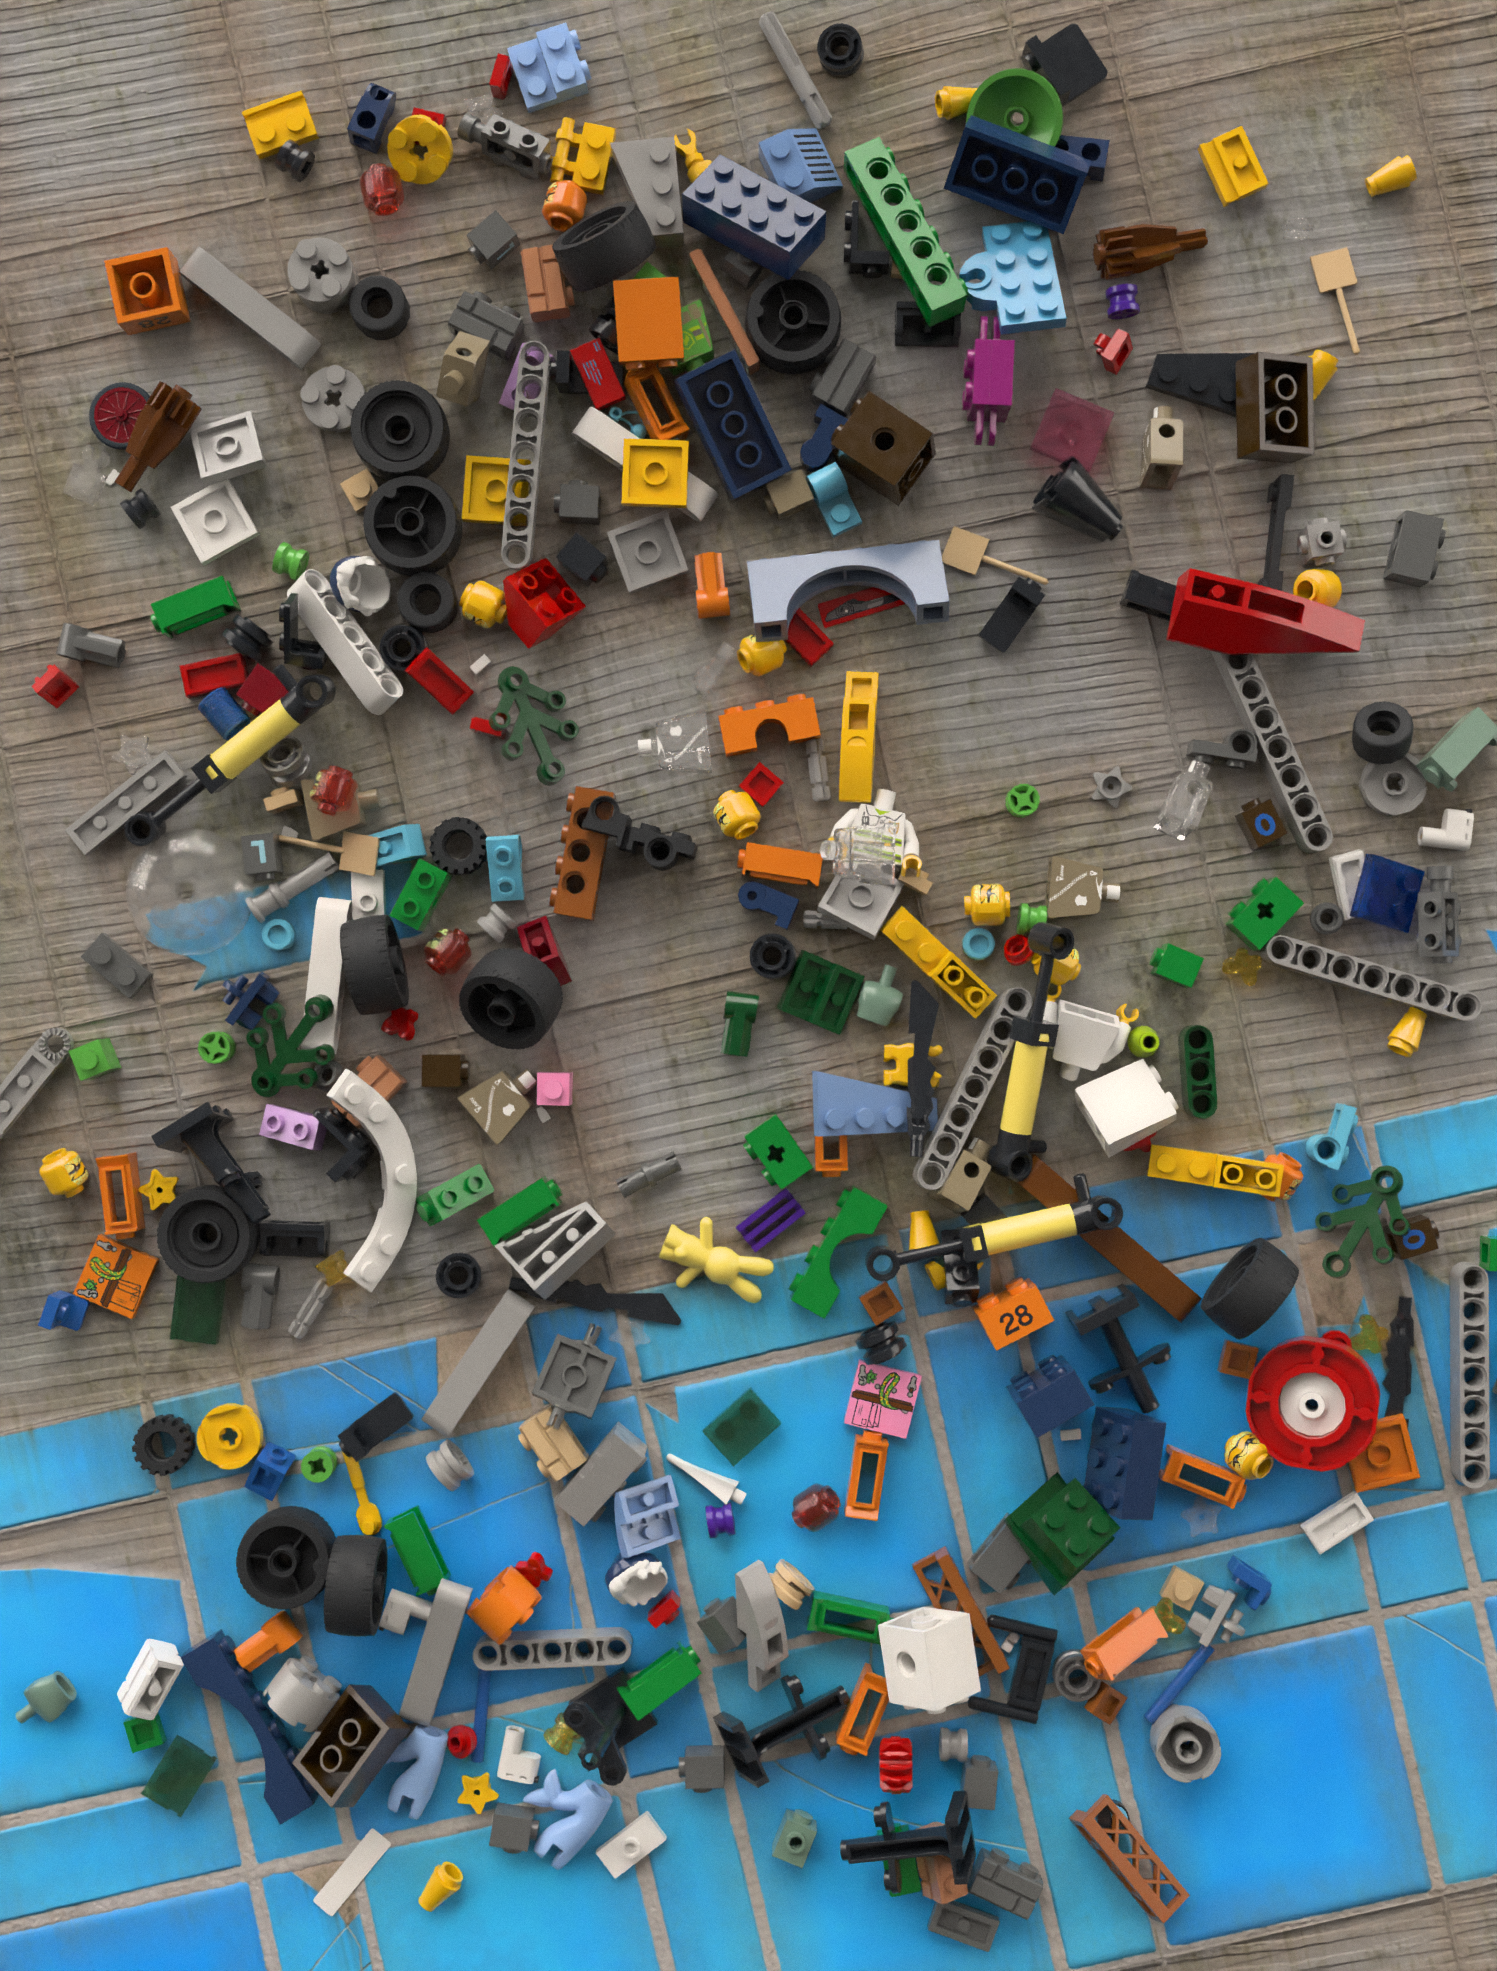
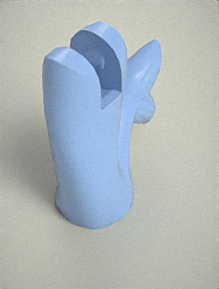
(420, 1779)
(572, 1832)

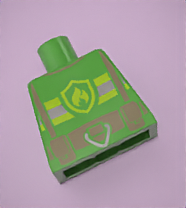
(696, 339)

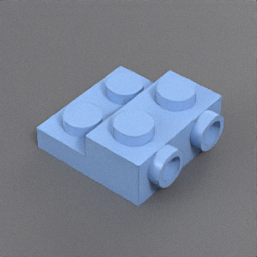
(550, 68)

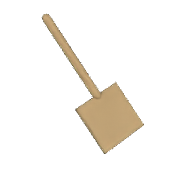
(1333, 272)
(967, 551)
(357, 852)

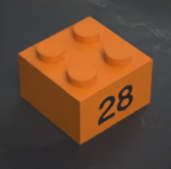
(147, 291)
(1012, 1312)

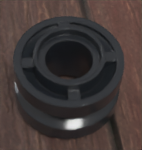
(840, 35)
(247, 638)
(390, 641)
(758, 952)
(458, 1290)
(880, 1343)

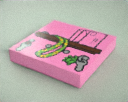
(882, 1399)

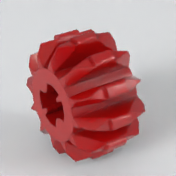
(896, 1765)

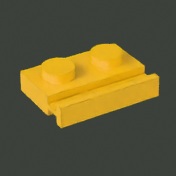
(279, 121)
(1232, 166)

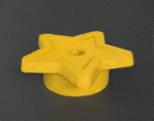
(150, 1189)
(477, 1783)

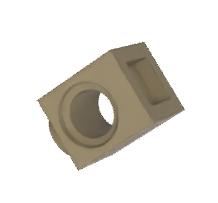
(788, 495)

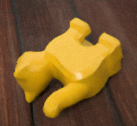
(900, 1055)

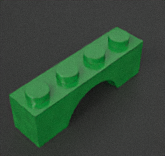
(857, 1214)

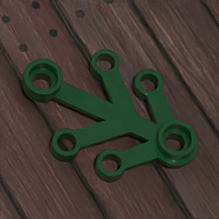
(530, 720)
(287, 1049)
(1365, 1217)

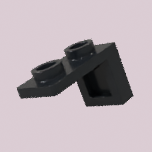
(869, 263)
(568, 377)
(1012, 614)
(298, 651)
(961, 1277)
(374, 1427)

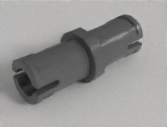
(648, 1174)

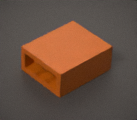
(648, 322)

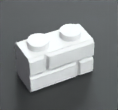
(150, 1679)

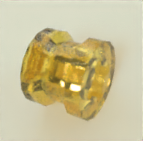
(333, 1268)
(561, 1735)

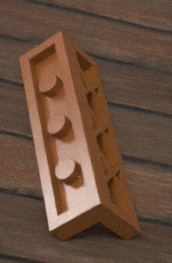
(966, 1601)
(1119, 1864)

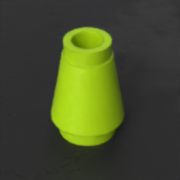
(1136, 1038)

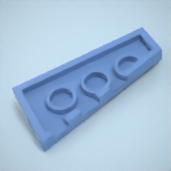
(859, 1107)

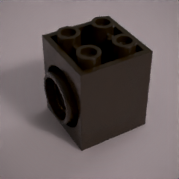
(883, 447)

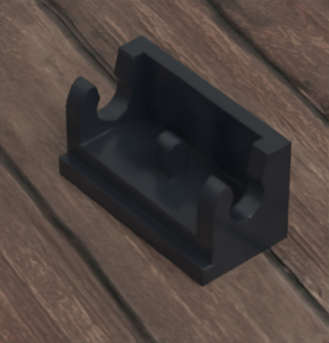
(913, 329)
(1148, 595)
(294, 1238)

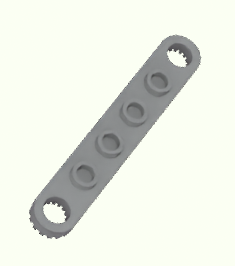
(31, 1076)

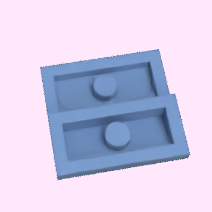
(646, 1516)

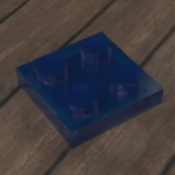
(1387, 893)

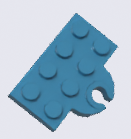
(1016, 278)

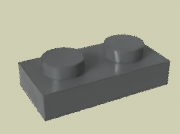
(117, 965)
(964, 1924)

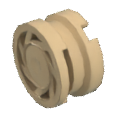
(790, 1584)

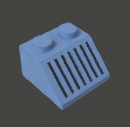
(799, 163)

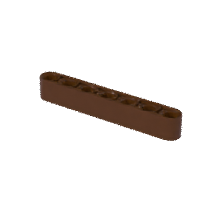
(1116, 1246)

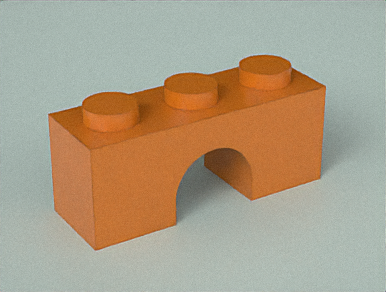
(795, 716)

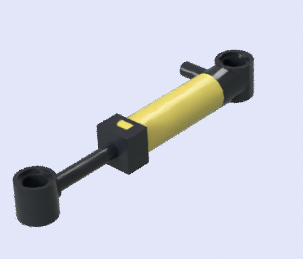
(242, 750)
(1033, 1037)
(1007, 1234)

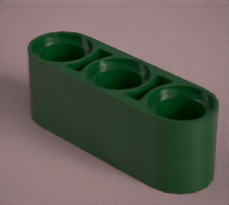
(1207, 1084)

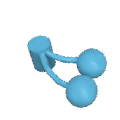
(638, 430)

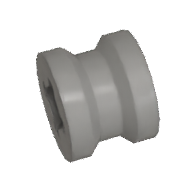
(497, 923)
(953, 1744)

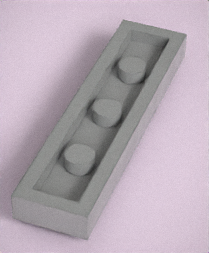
(127, 800)

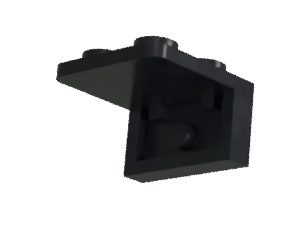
(1065, 62)
(357, 1143)

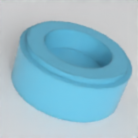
(278, 935)
(978, 944)

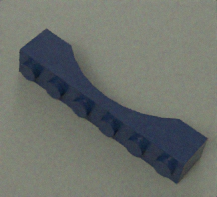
(215, 1668)

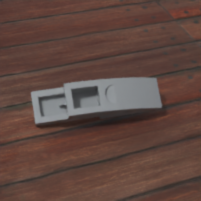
(763, 1623)

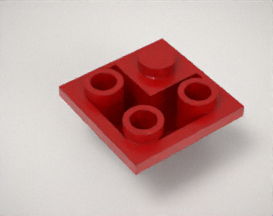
(539, 602)

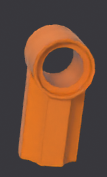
(711, 593)
(275, 1636)

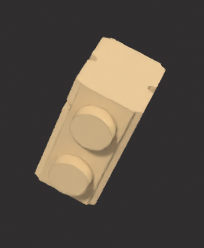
(557, 1449)

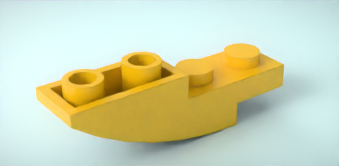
(858, 737)
(938, 962)
(1215, 1170)

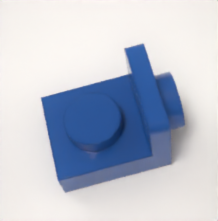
(64, 1310)
(269, 1471)
(1248, 1576)

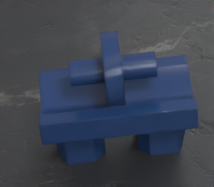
(242, 1013)

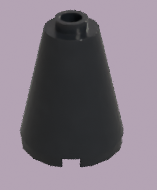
(1078, 502)

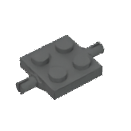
(574, 1376)

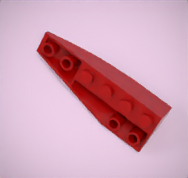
(1256, 619)

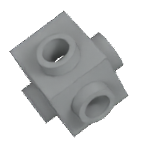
(1314, 550)

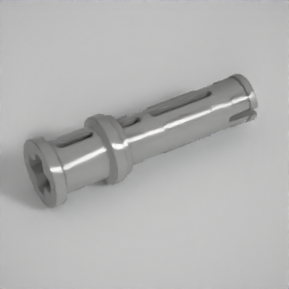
(279, 894)

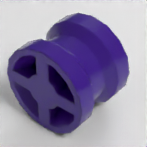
(1122, 301)
(720, 1520)

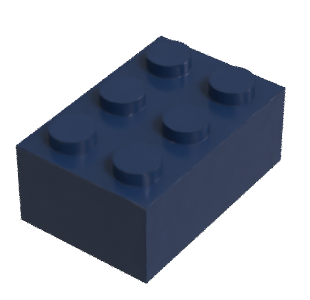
(1049, 1394)
(1124, 1462)

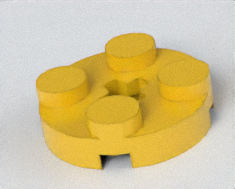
(429, 134)
(215, 1424)

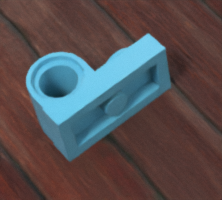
(833, 499)
(400, 844)

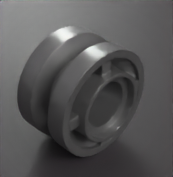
(287, 762)
(1073, 1690)

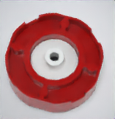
(1305, 1434)

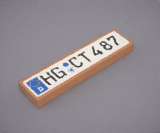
(724, 311)

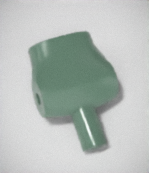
(879, 1000)
(47, 1697)

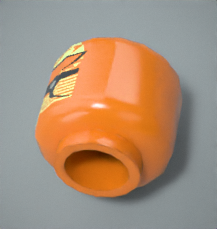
(564, 205)
(1291, 1176)

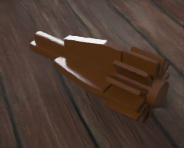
(1141, 247)
(157, 431)

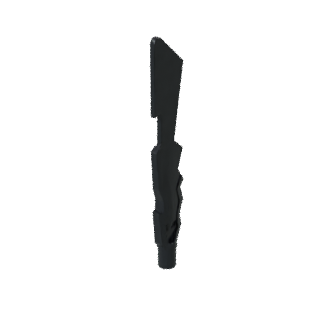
(920, 1070)
(594, 1297)
(1398, 1360)

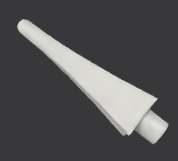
(720, 1486)

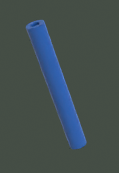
(1178, 1683)
(481, 1713)

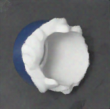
(360, 584)
(636, 1578)

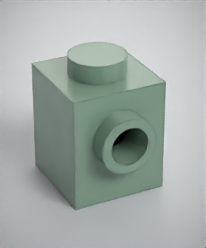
(794, 1837)

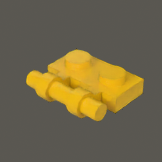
(593, 156)

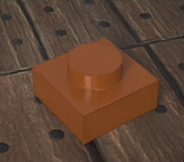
(880, 1302)
(1237, 1359)
(1106, 1703)

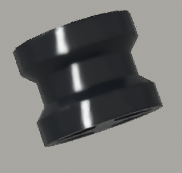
(294, 160)
(140, 508)

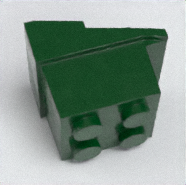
(1061, 1530)

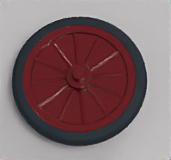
(116, 412)

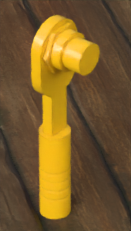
(367, 1513)

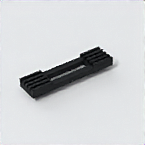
(1281, 497)

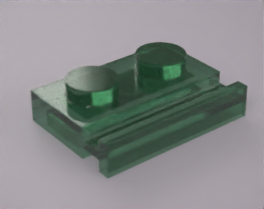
(197, 1311)
(741, 1426)
(178, 1775)

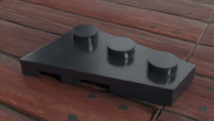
(1198, 378)

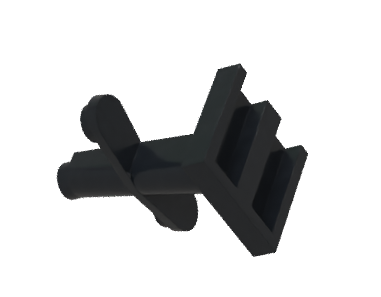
(201, 1136)
(1129, 1367)
(606, 1726)
(748, 1746)
(950, 1840)

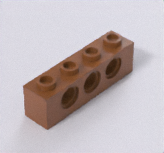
(584, 903)

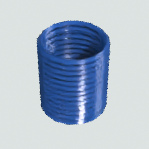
(224, 713)

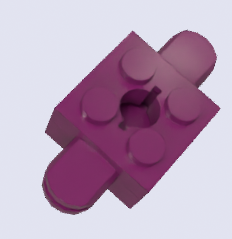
(990, 381)

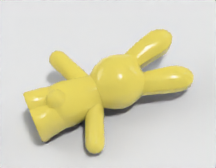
(718, 1263)

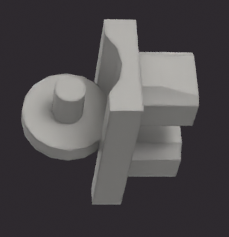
(1208, 1628)

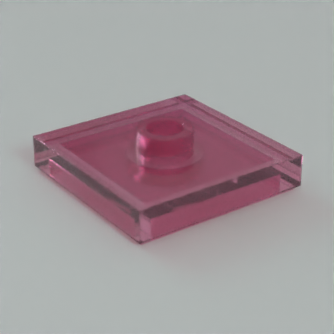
(1071, 428)

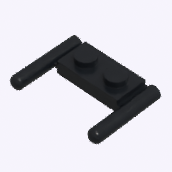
(1029, 1671)

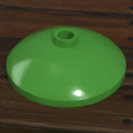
(1024, 93)

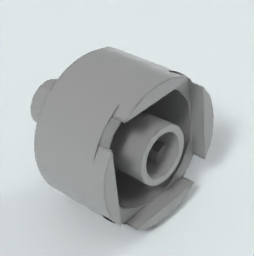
(312, 260)
(302, 1693)
(1186, 1761)

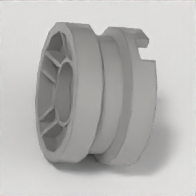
(450, 1465)

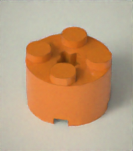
(503, 1604)

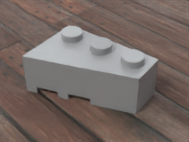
(653, 184)
(558, 1248)
(602, 1475)

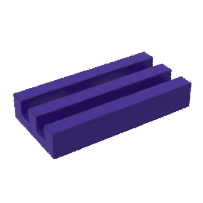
(748, 1236)

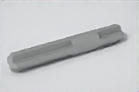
(795, 70)

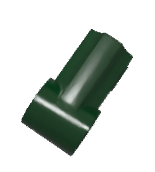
(739, 1016)

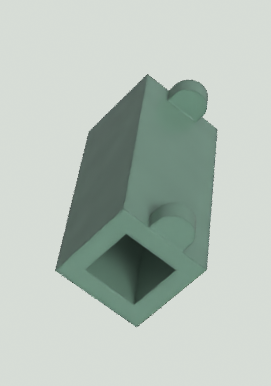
(1458, 749)

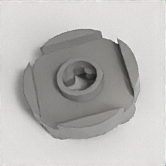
(316, 393)
(1393, 802)

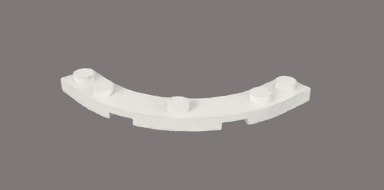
(398, 1177)

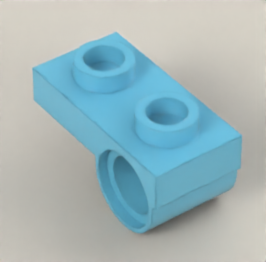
(505, 867)
(1342, 1124)

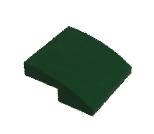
(820, 992)

